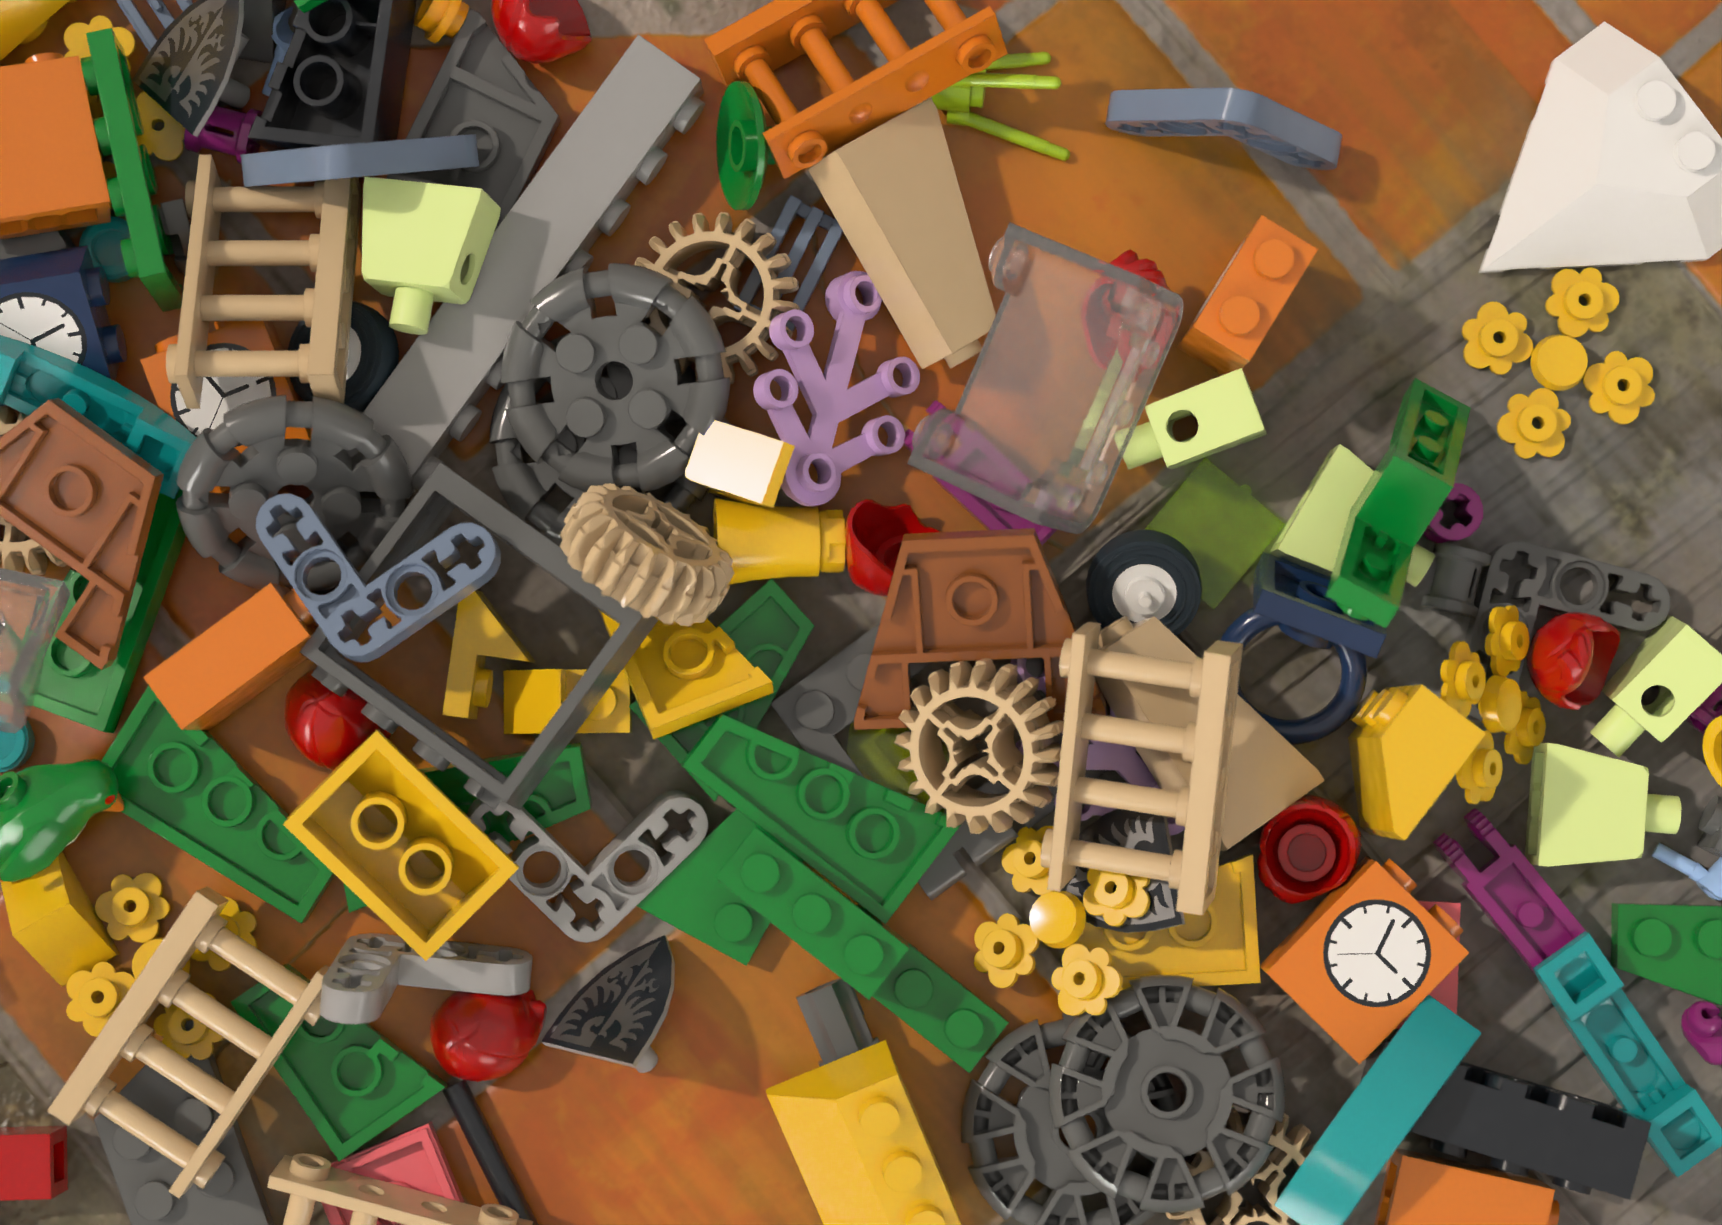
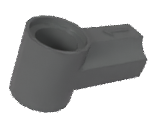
(835, 1020)

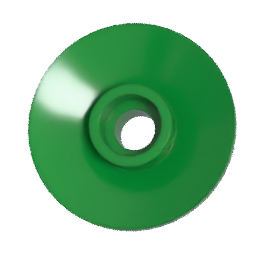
(741, 145)

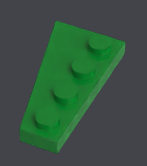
(76, 686)
(212, 809)

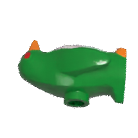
(48, 809)

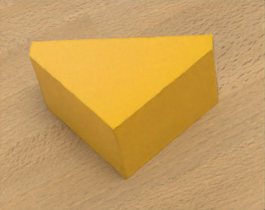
(57, 921)

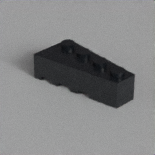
(339, 76)
(1533, 1128)

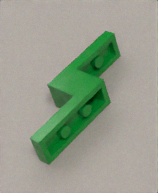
(1398, 504)
(861, 949)

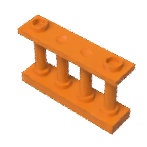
(789, 28)

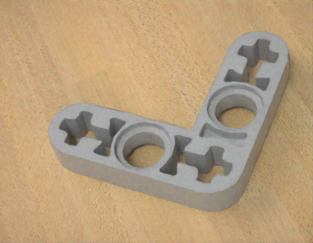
(597, 878)
(374, 964)

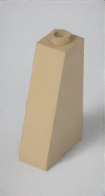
(912, 233)
(1263, 766)

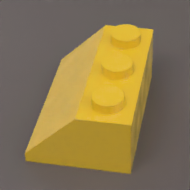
(1405, 756)
(400, 844)
(862, 1143)

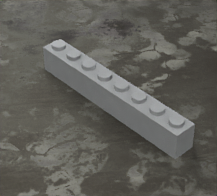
(540, 239)

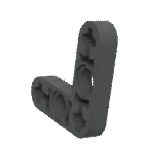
(1544, 592)

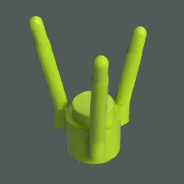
(971, 93)

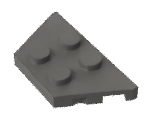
(489, 96)
(147, 1175)

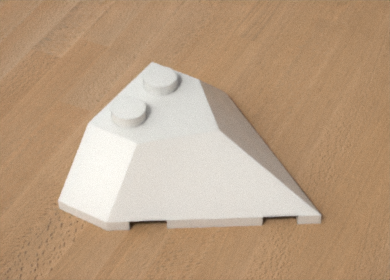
(1611, 167)

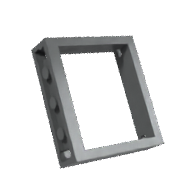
(412, 531)

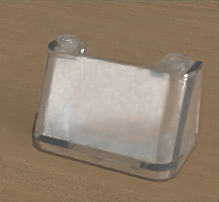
(1052, 383)

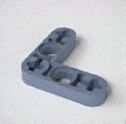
(1229, 113)
(359, 160)
(355, 597)

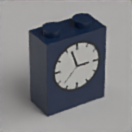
(60, 306)

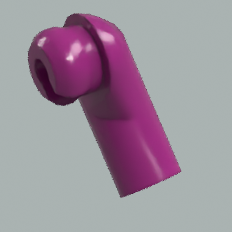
(1703, 1030)

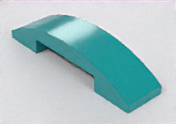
(36, 375)
(1627, 1053)
(1378, 1116)

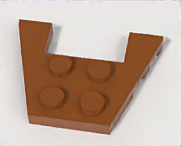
(89, 508)
(966, 602)

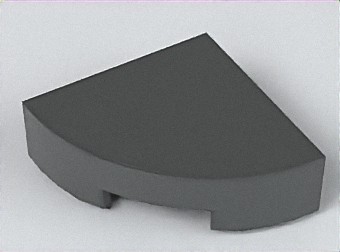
(177, 225)

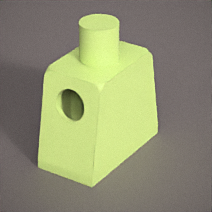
(424, 245)
(1224, 417)
(1320, 518)
(1685, 673)
(1591, 808)

